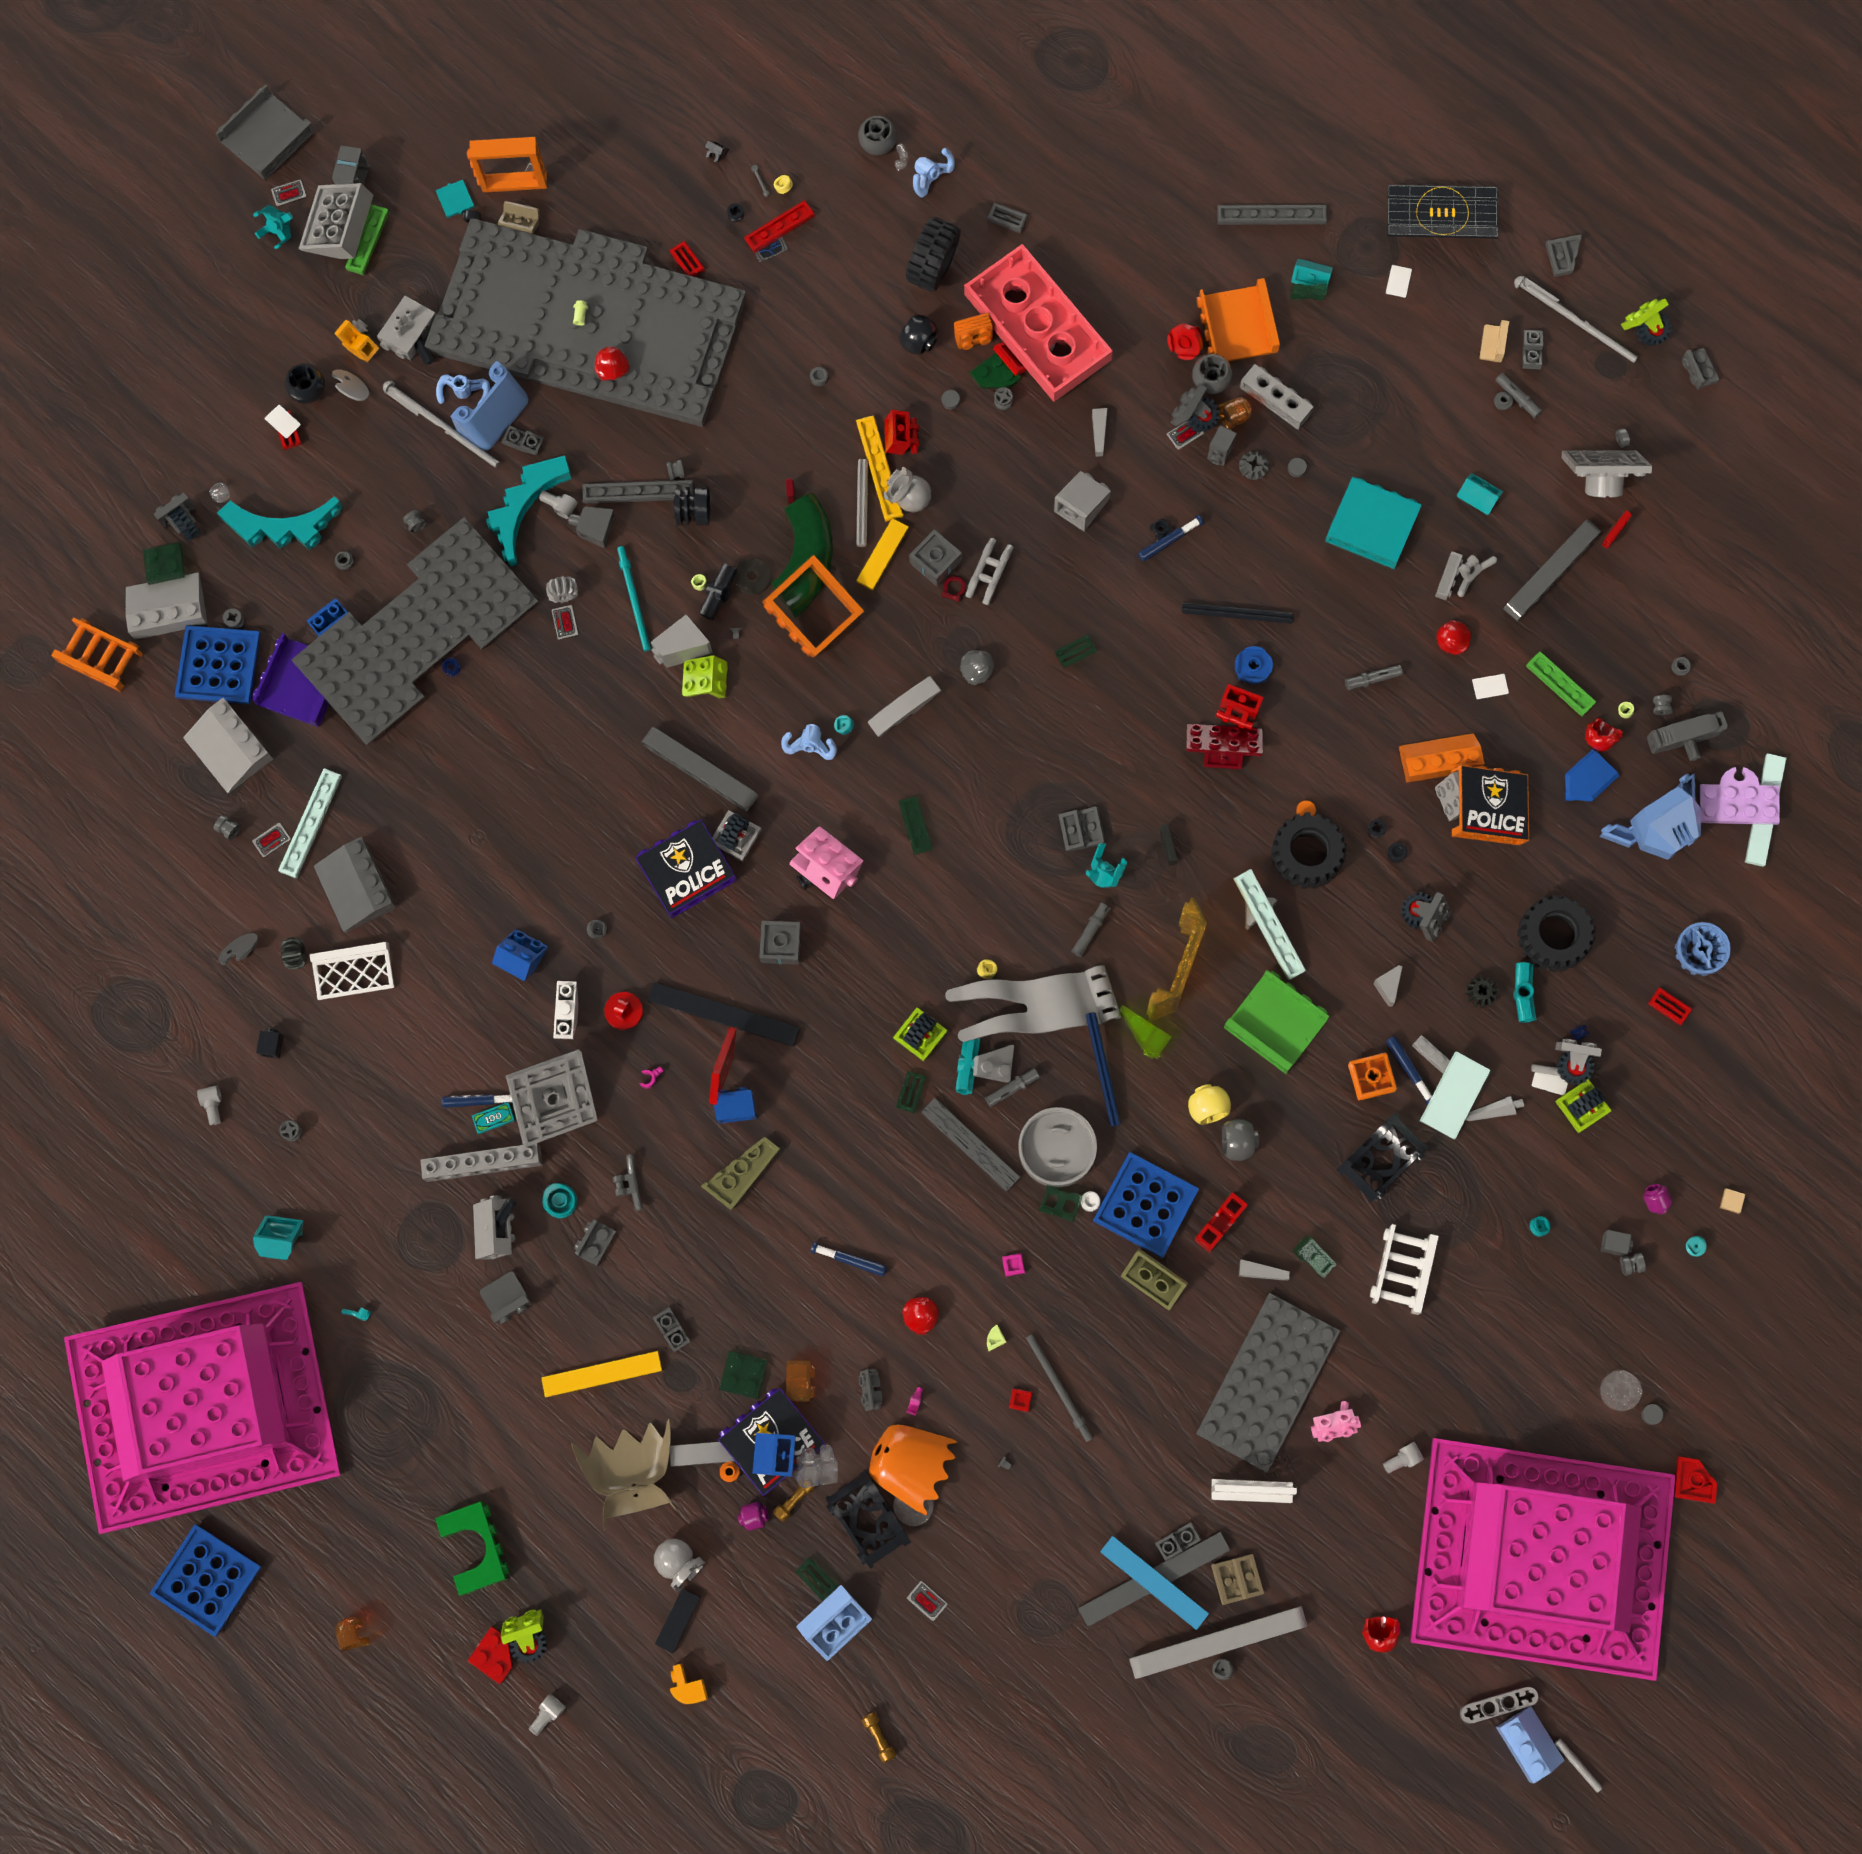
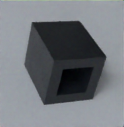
(269, 1043)

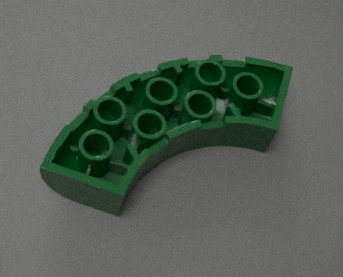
(811, 538)

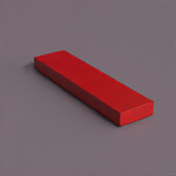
(779, 226)

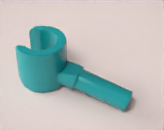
(362, 1314)

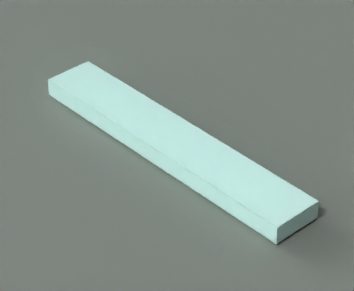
(310, 823)
(1761, 833)
(1269, 924)

